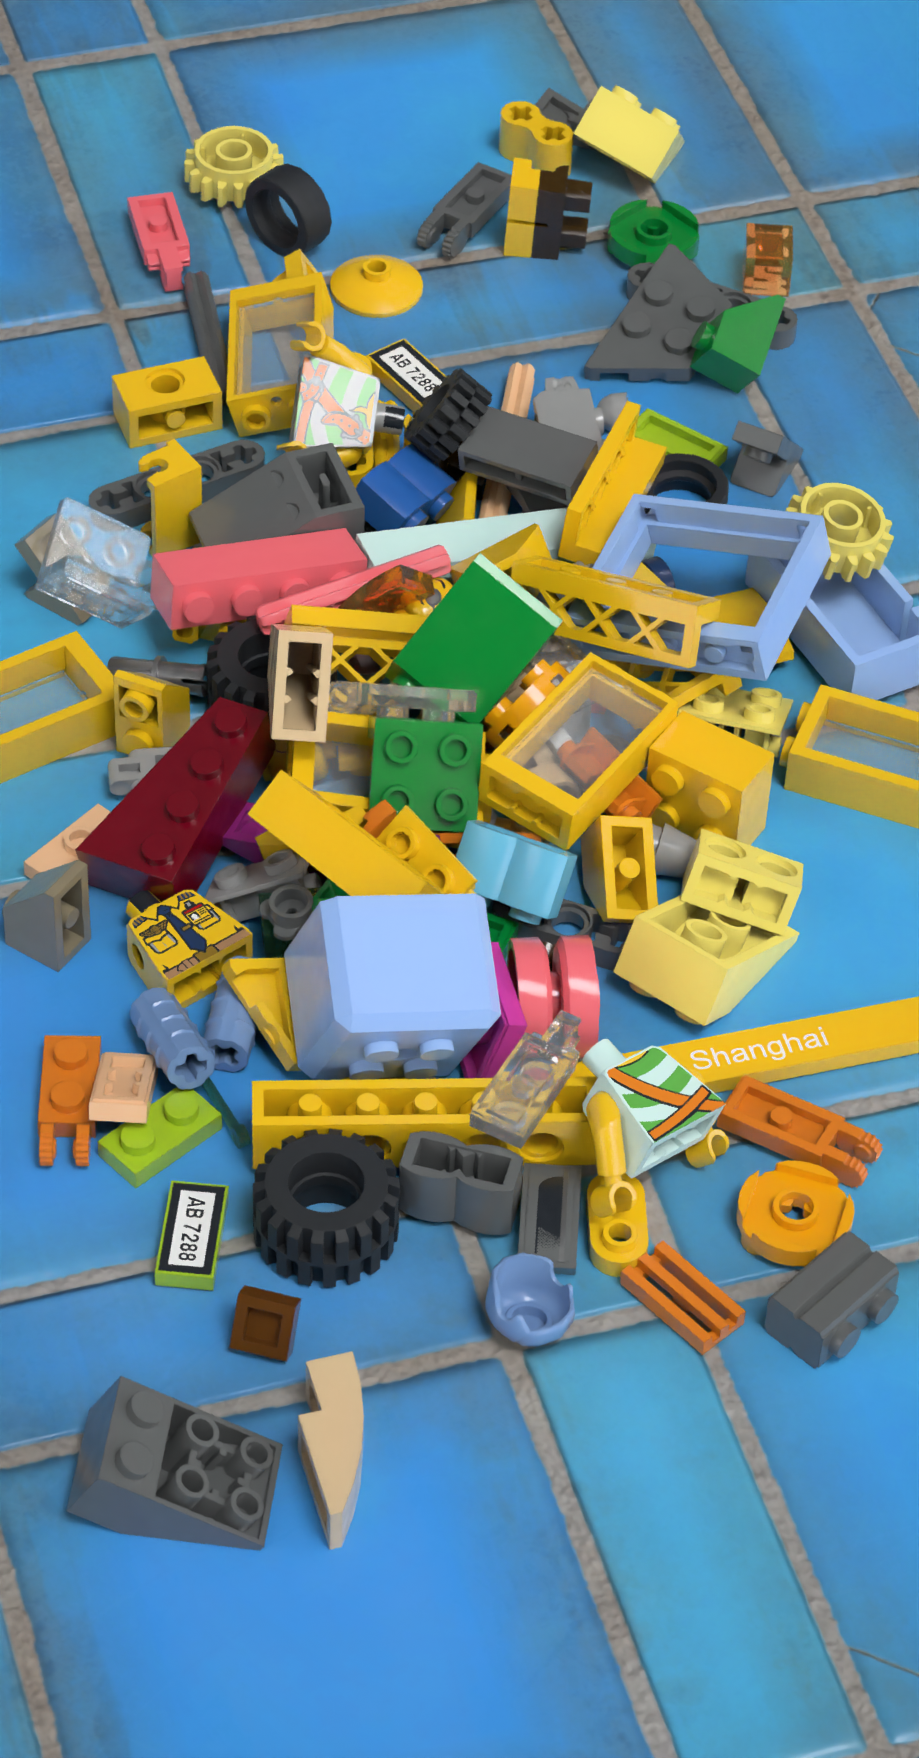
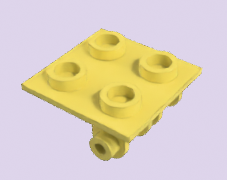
(758, 711)

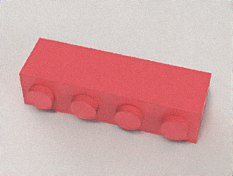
(236, 578)

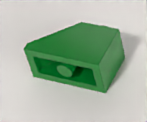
(737, 342)

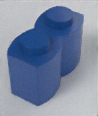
(405, 491)

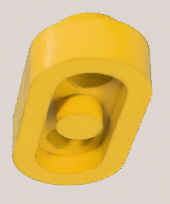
(611, 1255)

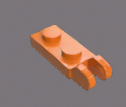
(65, 1094)
(799, 1130)

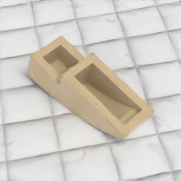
(333, 1441)

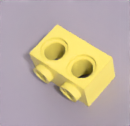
(742, 882)

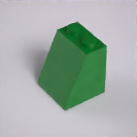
(477, 639)

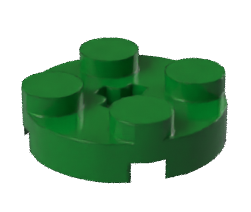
(643, 232)

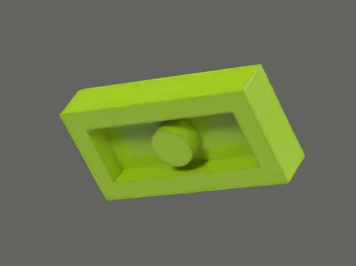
(172, 1129)

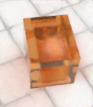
(767, 259)

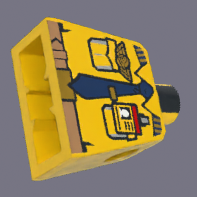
(182, 943)

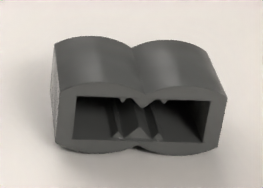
(460, 1182)

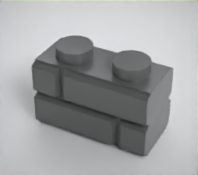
(833, 1300)

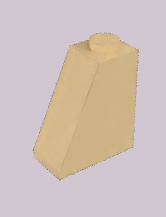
(299, 682)

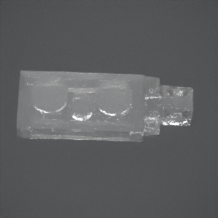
(528, 1082)

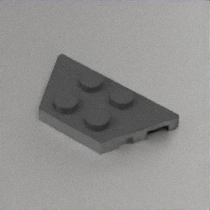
(659, 323)

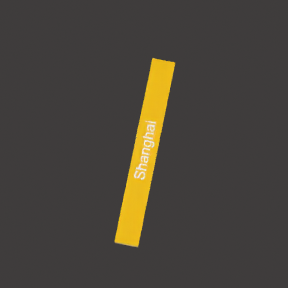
(799, 1045)

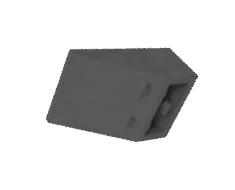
(285, 497)
(173, 1471)

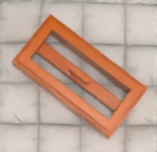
(690, 1292)

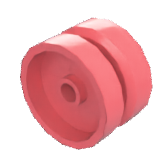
(568, 987)

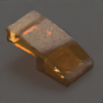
(391, 590)

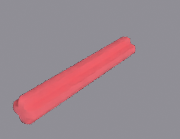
(332, 594)

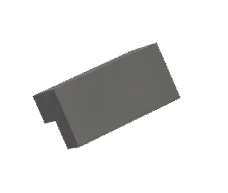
(527, 455)

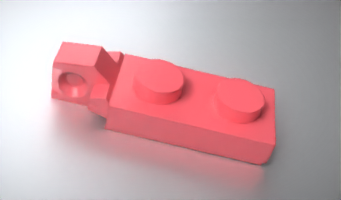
(160, 236)

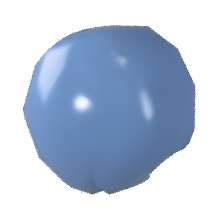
(528, 1300)

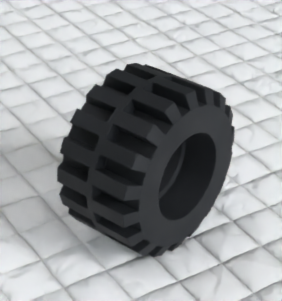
(240, 666)
(326, 1243)

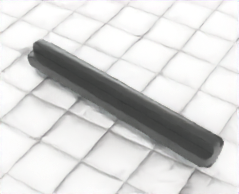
(207, 326)

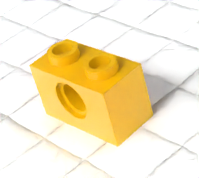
(167, 402)

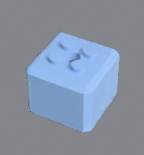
(391, 985)

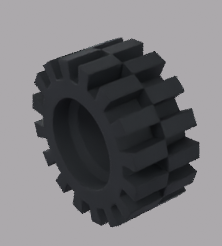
(448, 415)

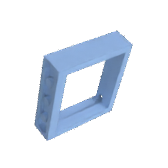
(723, 528)

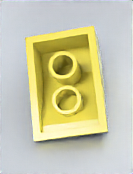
(697, 958)

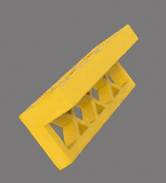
(618, 471)
(619, 593)

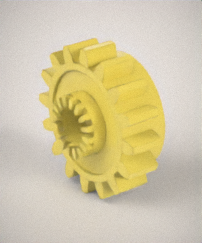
(228, 162)
(853, 525)

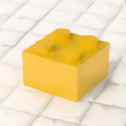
(709, 780)

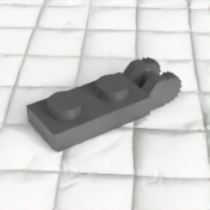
(466, 209)

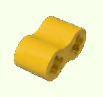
(533, 137)

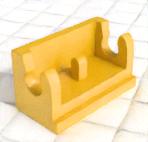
(173, 495)

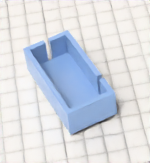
(852, 632)

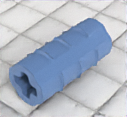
(229, 1028)
(172, 1038)

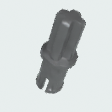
(178, 673)

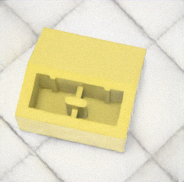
(629, 134)

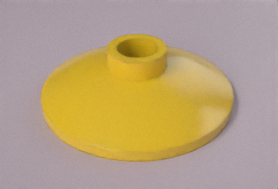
(376, 286)

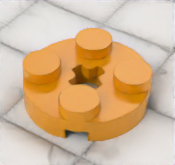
(536, 686)
(787, 1240)

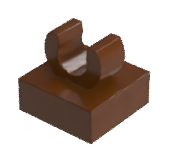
(265, 1323)

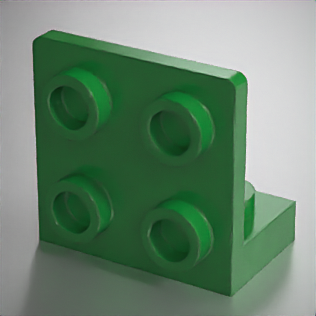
(427, 768)

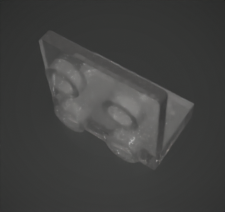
(96, 565)

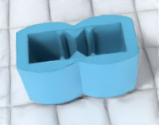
(516, 870)

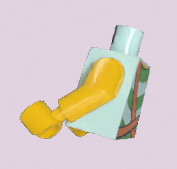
(642, 1116)

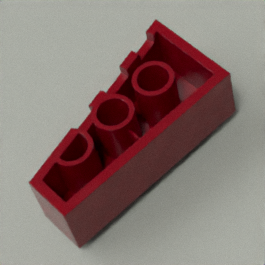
(182, 808)

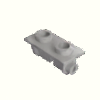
(237, 887)

